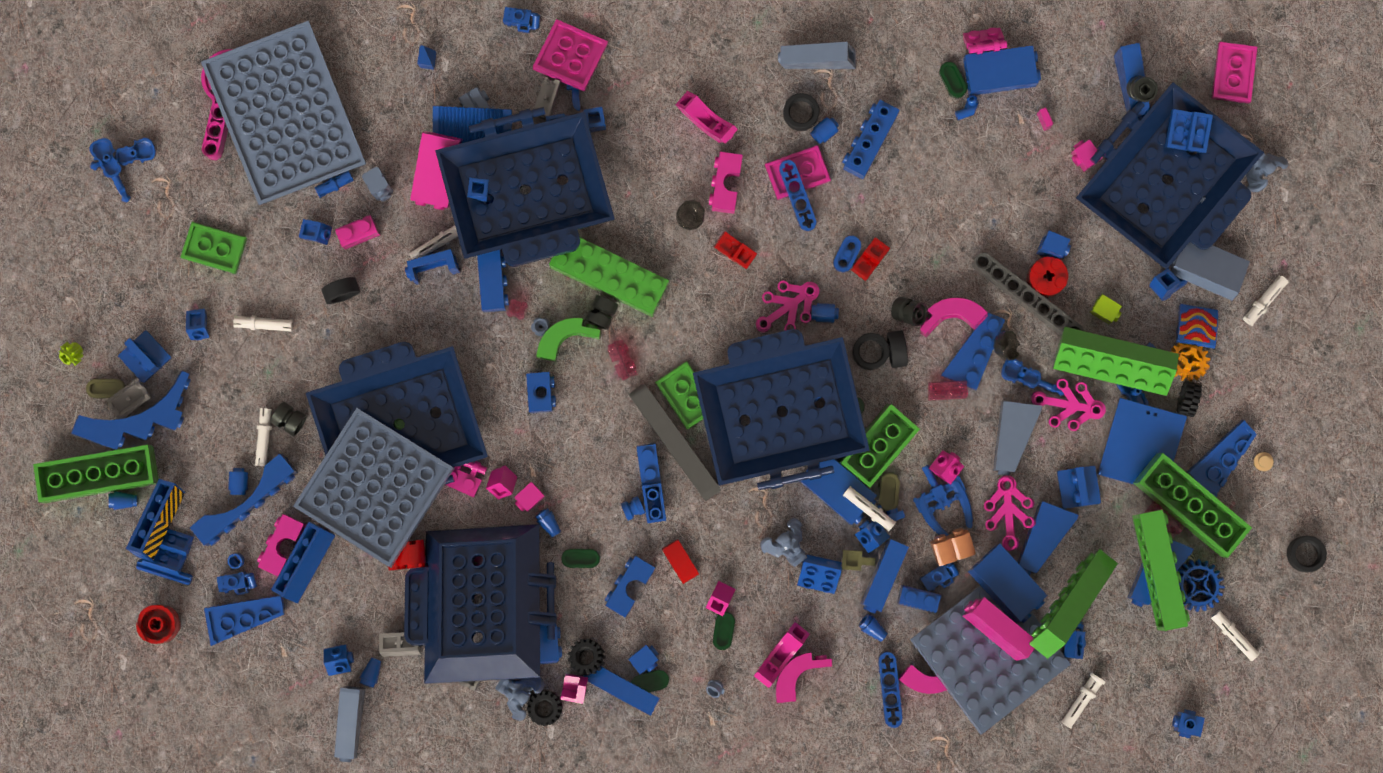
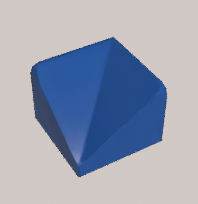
(426, 58)
(478, 189)

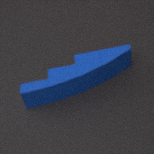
(624, 690)

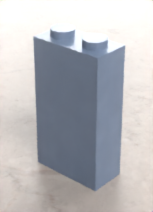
(1211, 269)

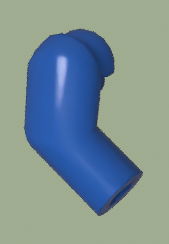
(969, 109)

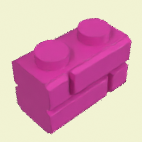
(357, 232)

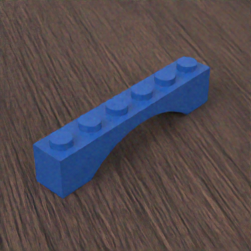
(275, 474)

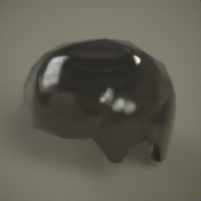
(690, 215)
(1006, 345)

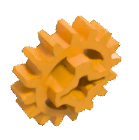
(1196, 361)

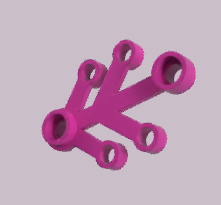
(789, 304)
(1071, 405)
(1008, 510)

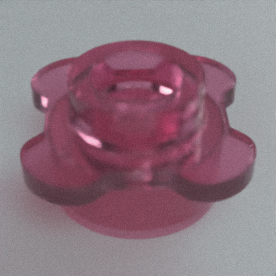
(516, 304)

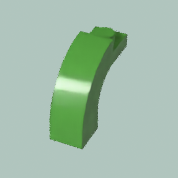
(556, 334)

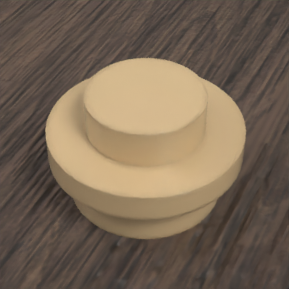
(1263, 461)

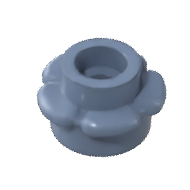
(535, 326)
(715, 688)

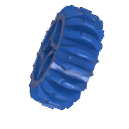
(1208, 572)

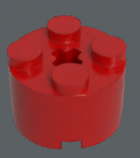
(1053, 267)
(411, 556)
(149, 619)

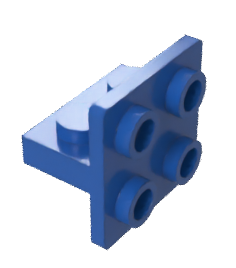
(144, 356)
(1078, 487)
(820, 574)

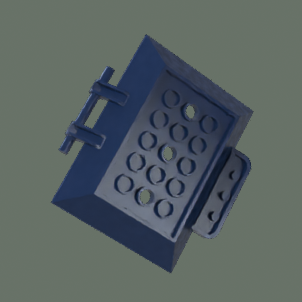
(533, 156)
(1174, 210)
(773, 374)
(406, 387)
(509, 617)

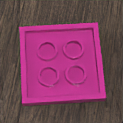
(570, 55)

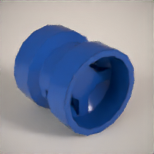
(632, 508)

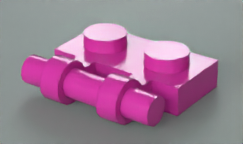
(984, 40)
(466, 482)

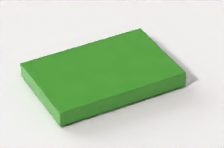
(213, 247)
(681, 394)

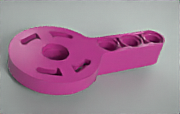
(213, 121)

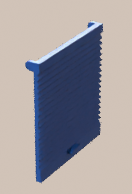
(456, 121)
(1137, 437)

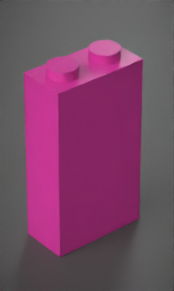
(428, 180)
(999, 628)

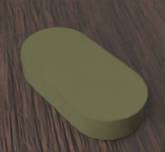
(103, 387)
(889, 491)

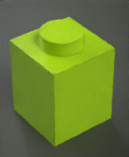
(1106, 309)

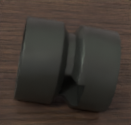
(1142, 88)
(909, 311)
(602, 312)
(289, 419)

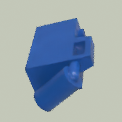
(521, 18)
(938, 576)
(236, 582)
(1075, 645)

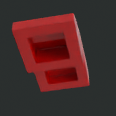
(735, 250)
(870, 259)
(680, 561)

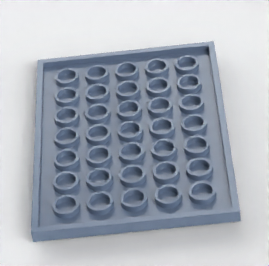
(283, 112)

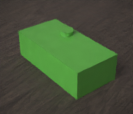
(886, 439)

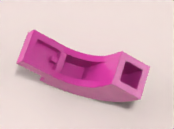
(705, 119)
(953, 308)
(781, 654)
(787, 678)
(921, 683)

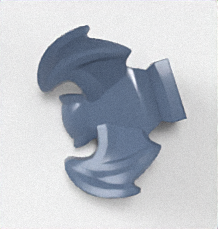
(1265, 165)
(787, 544)
(519, 693)

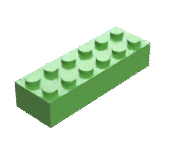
(613, 276)
(1116, 361)
(96, 474)
(1192, 505)
(1160, 570)
(1073, 603)

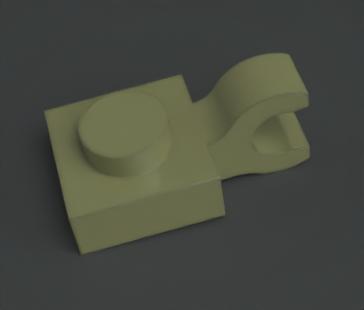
(853, 560)

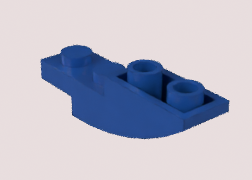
(651, 483)

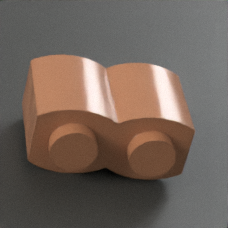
(952, 547)

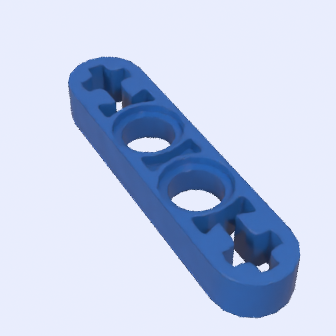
(800, 194)
(892, 689)

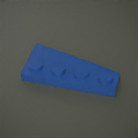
(975, 353)
(1220, 460)
(237, 617)

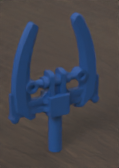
(939, 493)

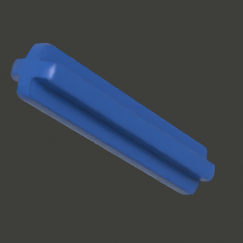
(183, 578)

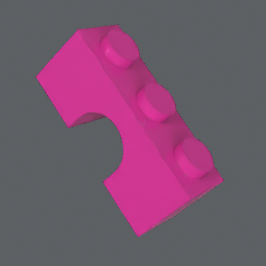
(723, 199)
(286, 528)

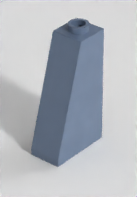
(818, 56)
(1014, 431)
(349, 722)

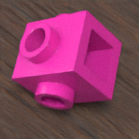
(947, 466)

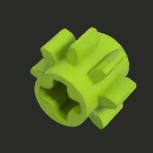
(71, 353)

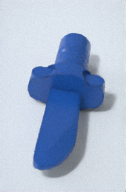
(575, 97)

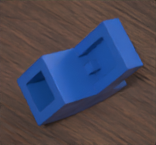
(1166, 284)

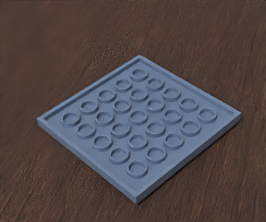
(373, 487)
(978, 671)

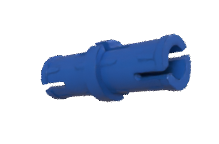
(334, 184)

